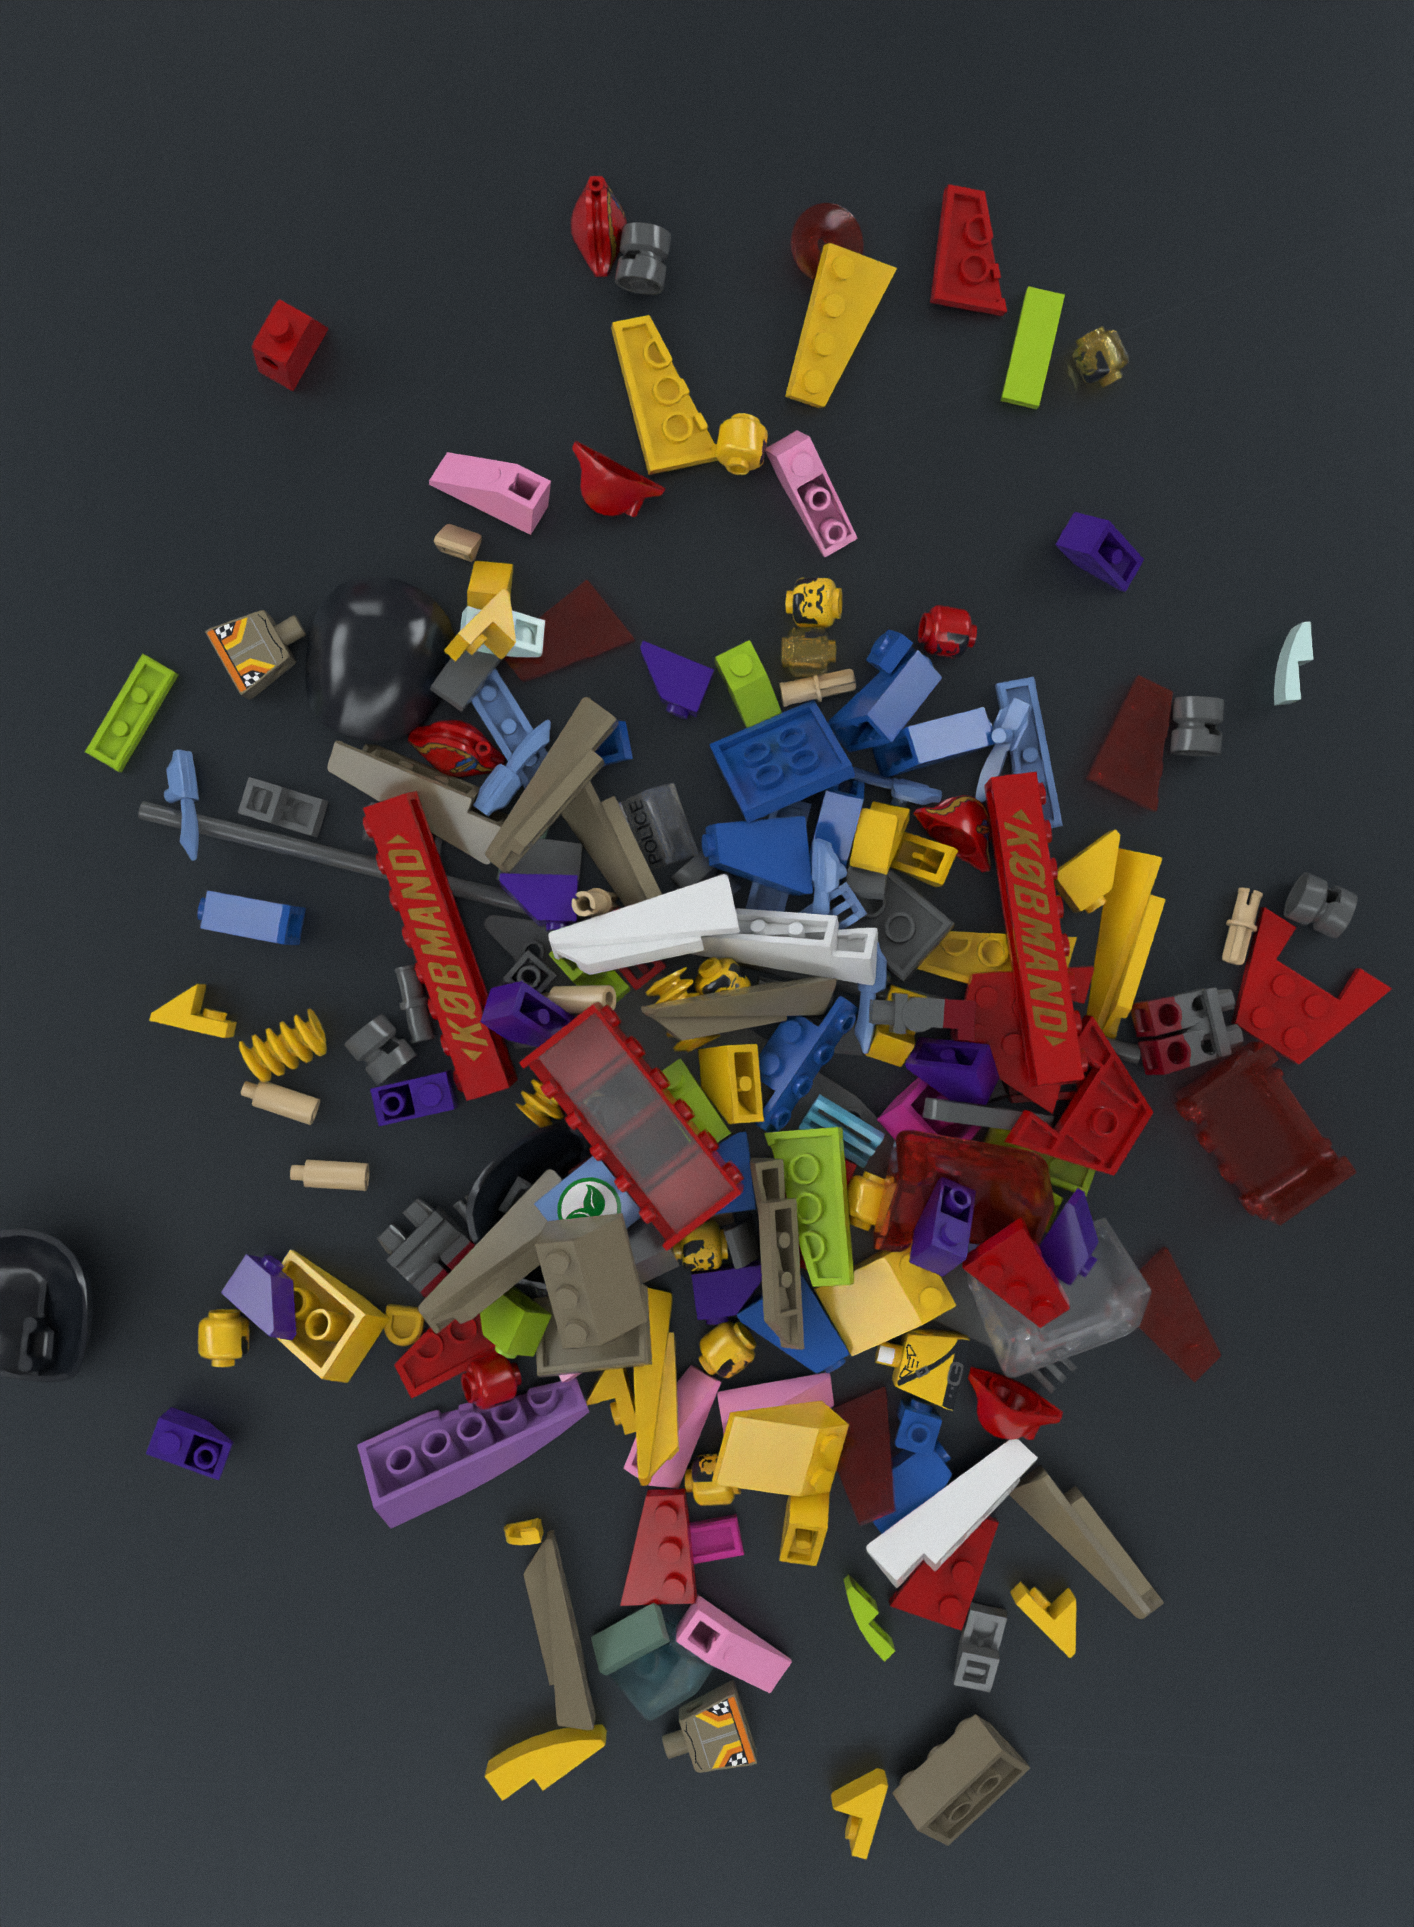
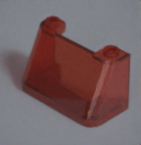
(1006, 1184)

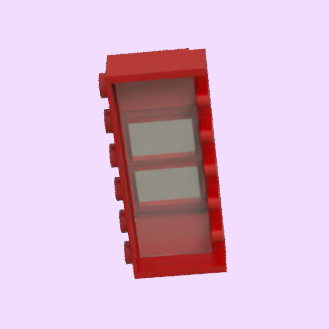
(635, 1123)

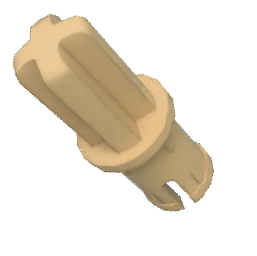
(817, 687)
(594, 902)
(1241, 926)

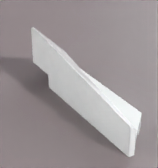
(649, 929)
(798, 944)
(951, 1515)

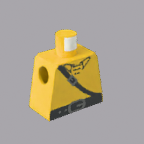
(927, 1363)

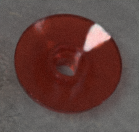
(823, 222)

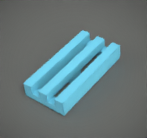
(851, 1153)

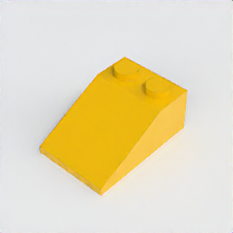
(884, 1300)
(331, 1321)
(782, 1449)

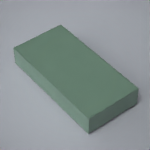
(630, 1639)

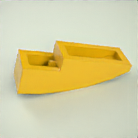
(543, 1758)

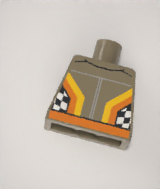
(255, 649)
(713, 1732)

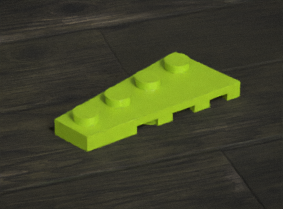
(818, 1182)

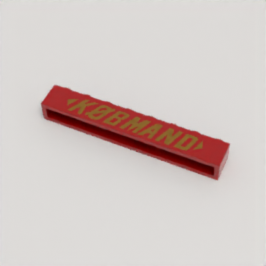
(1034, 930)
(439, 944)

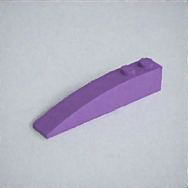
(461, 1449)

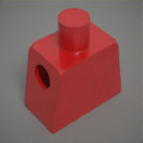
(289, 341)

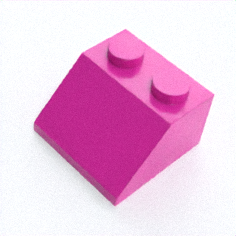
(907, 1114)

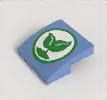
(588, 1193)

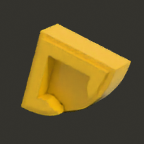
(524, 1532)

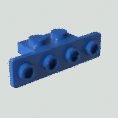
(796, 1056)

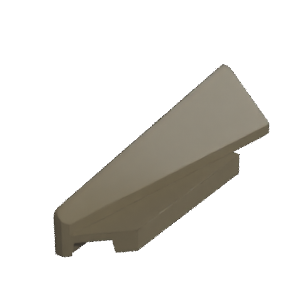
(555, 784)
(444, 798)
(611, 845)
(742, 1007)
(778, 1252)
(493, 1264)
(1087, 1539)
(559, 1636)

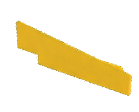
(1124, 938)
(657, 1392)

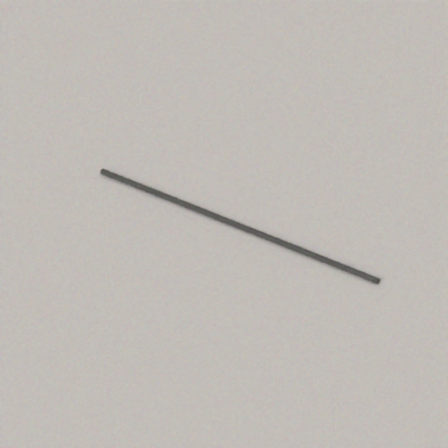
(460, 887)

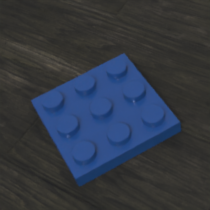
(781, 761)

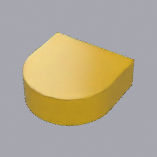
(404, 1324)

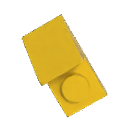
(490, 627)
(878, 836)
(185, 1014)
(890, 1046)
(615, 1384)
(1056, 1621)
(863, 1803)

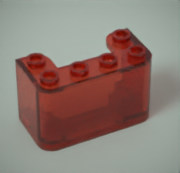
(1261, 1135)

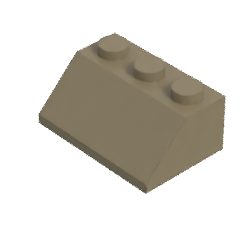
(591, 1279)
(959, 1780)

